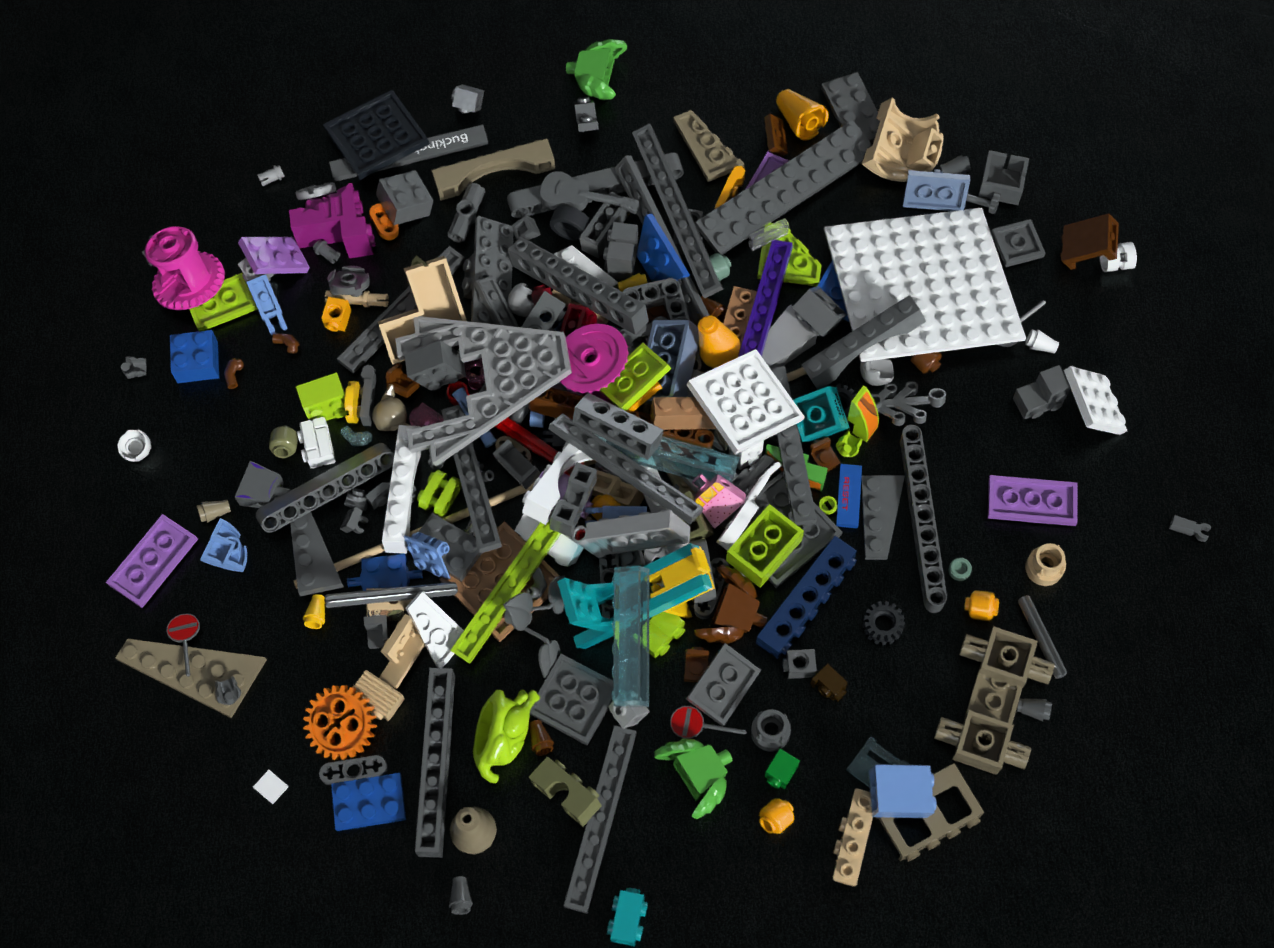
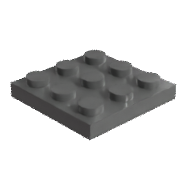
(573, 699)

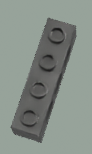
(617, 426)

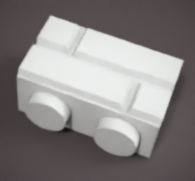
(316, 442)

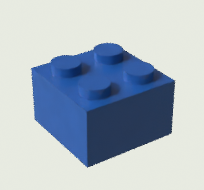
(194, 356)

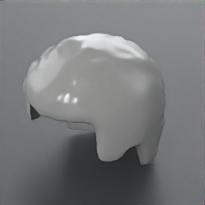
(519, 301)
(877, 372)

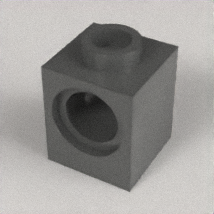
(807, 657)

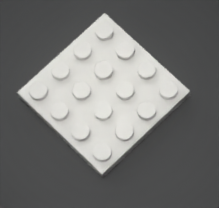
(745, 401)

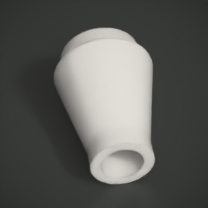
(1039, 341)

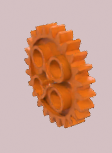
(350, 738)

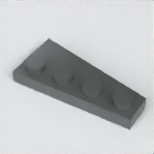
(879, 511)

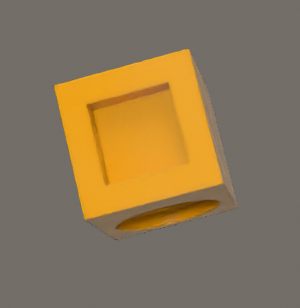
(333, 307)

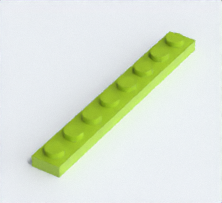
(508, 586)

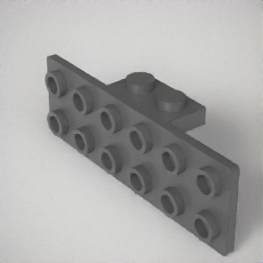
(488, 259)

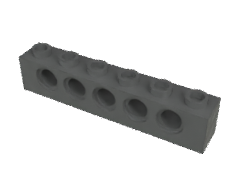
(546, 305)

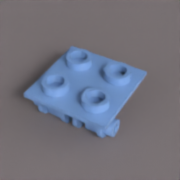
(428, 553)

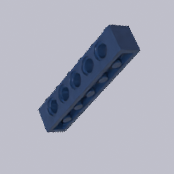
(836, 551)

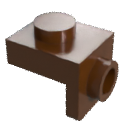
(402, 384)

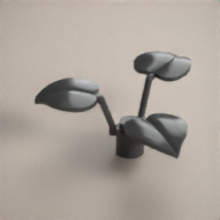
(519, 615)

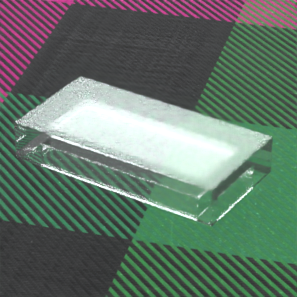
(768, 234)

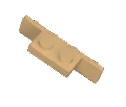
(401, 651)
(854, 839)

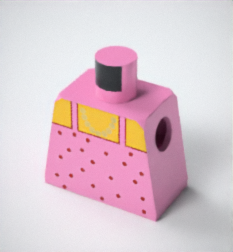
(717, 498)

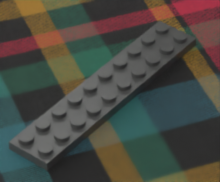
(784, 188)

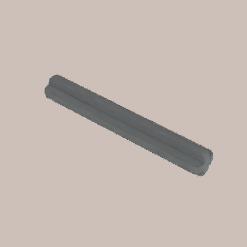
(1042, 635)

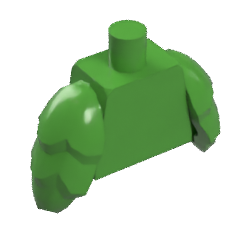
(595, 68)
(700, 770)

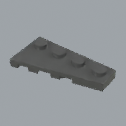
(312, 560)

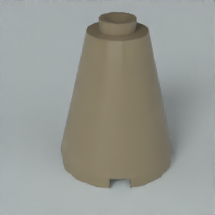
(473, 830)

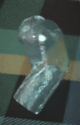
(357, 438)

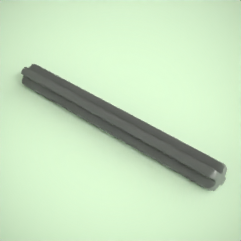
(389, 594)

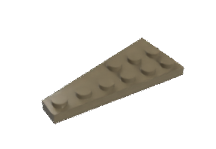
(167, 666)

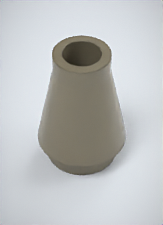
(211, 510)

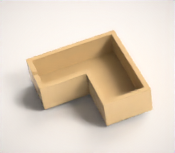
(434, 298)

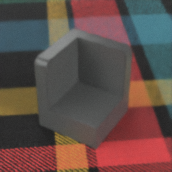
(377, 630)

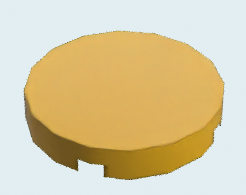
(351, 401)

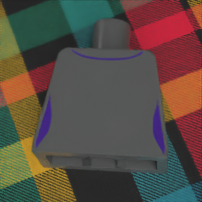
(259, 486)

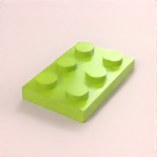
(227, 304)
(640, 374)

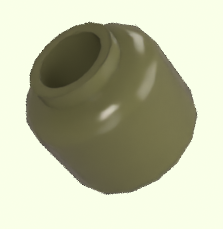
(283, 441)

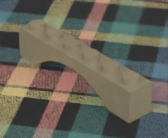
(532, 157)

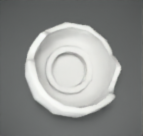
(134, 445)

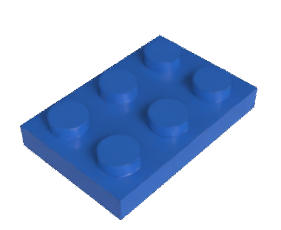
(368, 801)

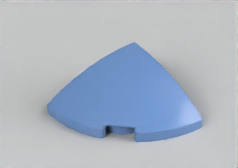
(225, 548)

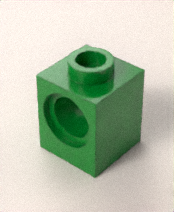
(781, 769)

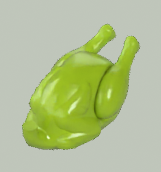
(501, 731)

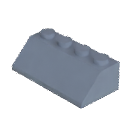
(677, 345)

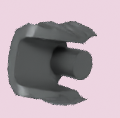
(134, 367)
(227, 691)

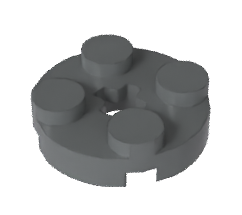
(349, 281)

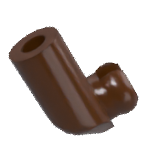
(287, 339)
(230, 370)

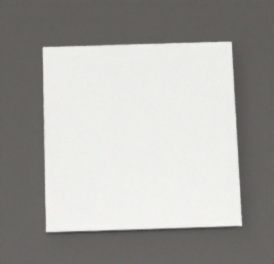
(944, 266)

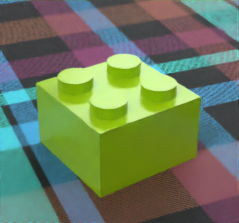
(323, 398)

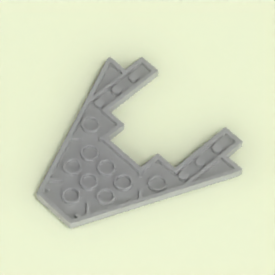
(516, 370)

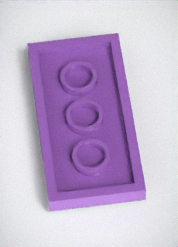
(1032, 500)
(152, 561)

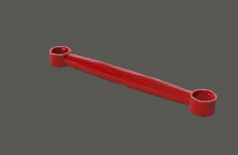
(514, 430)

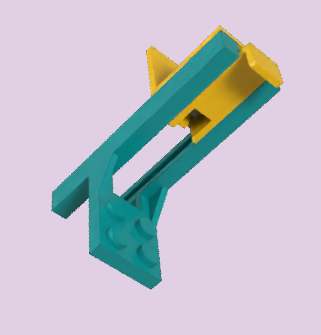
(674, 581)

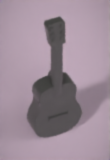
(563, 190)

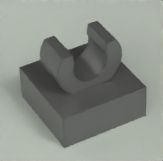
(351, 521)

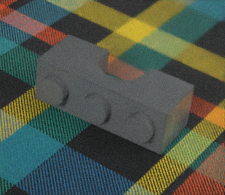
(576, 496)

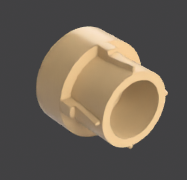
(1040, 573)

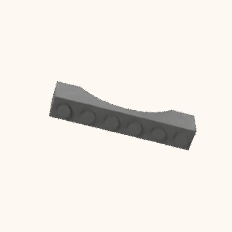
(894, 321)

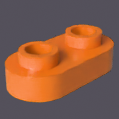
(384, 223)

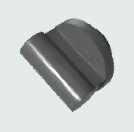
(357, 499)

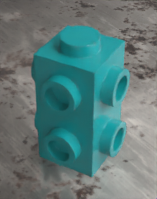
(629, 909)

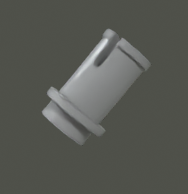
(271, 175)

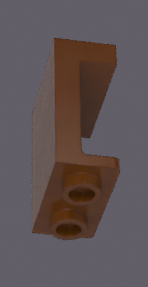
(1090, 239)

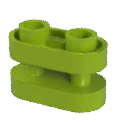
(436, 482)

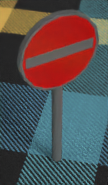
(182, 629)
(688, 723)

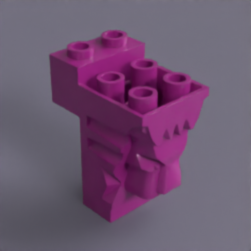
(334, 220)

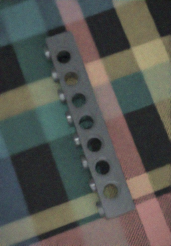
(578, 285)
(435, 763)

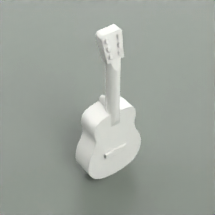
(746, 511)

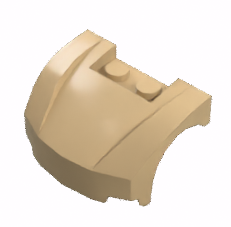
(903, 144)

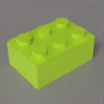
(764, 545)

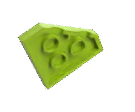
(801, 267)

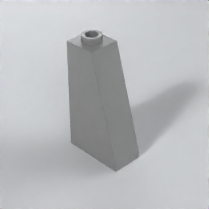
(787, 339)

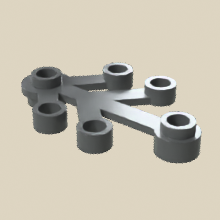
(900, 401)

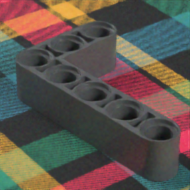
(663, 298)

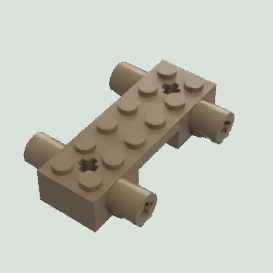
(994, 701)

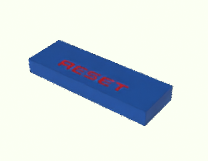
(849, 496)

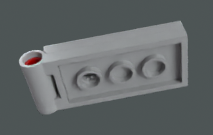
(632, 533)

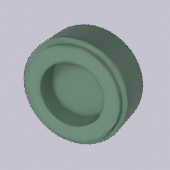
(960, 569)

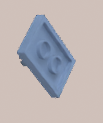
(936, 190)

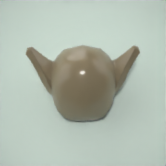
(389, 412)

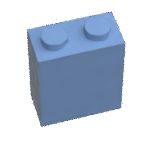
(902, 791)

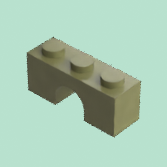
(552, 777)

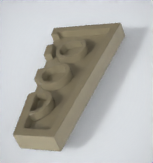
(708, 151)

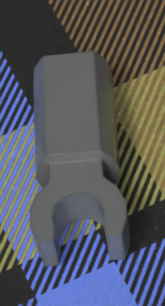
(1189, 527)

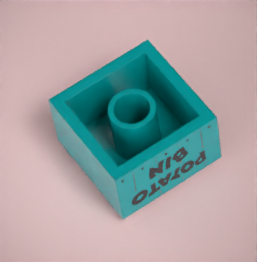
(822, 414)

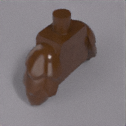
(735, 609)

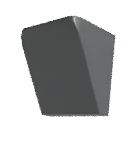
(525, 228)

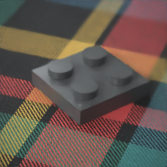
(1018, 243)

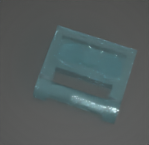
(863, 763)

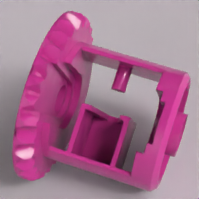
(184, 274)
(606, 364)

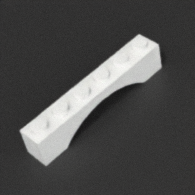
(545, 493)
(400, 494)

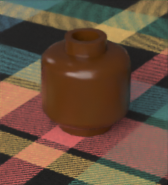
(927, 361)

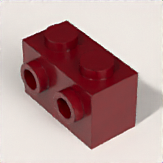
(577, 317)

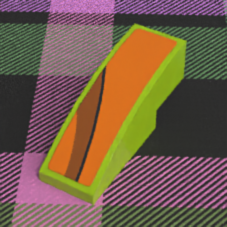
(863, 414)

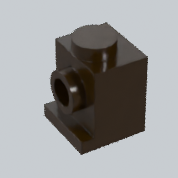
(830, 683)

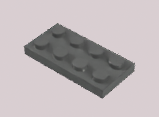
(852, 102)

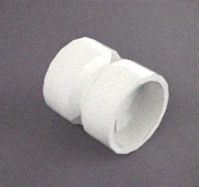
(1125, 258)

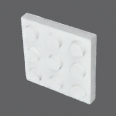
(1095, 400)

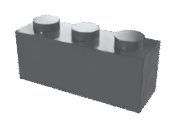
(595, 235)

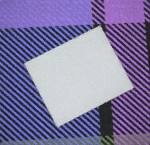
(270, 786)

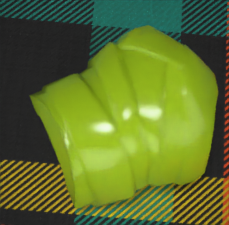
(848, 445)

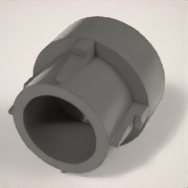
(775, 719)

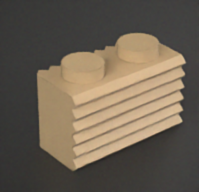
(381, 695)

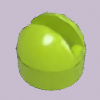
(832, 502)

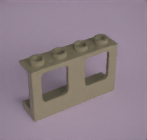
(936, 822)

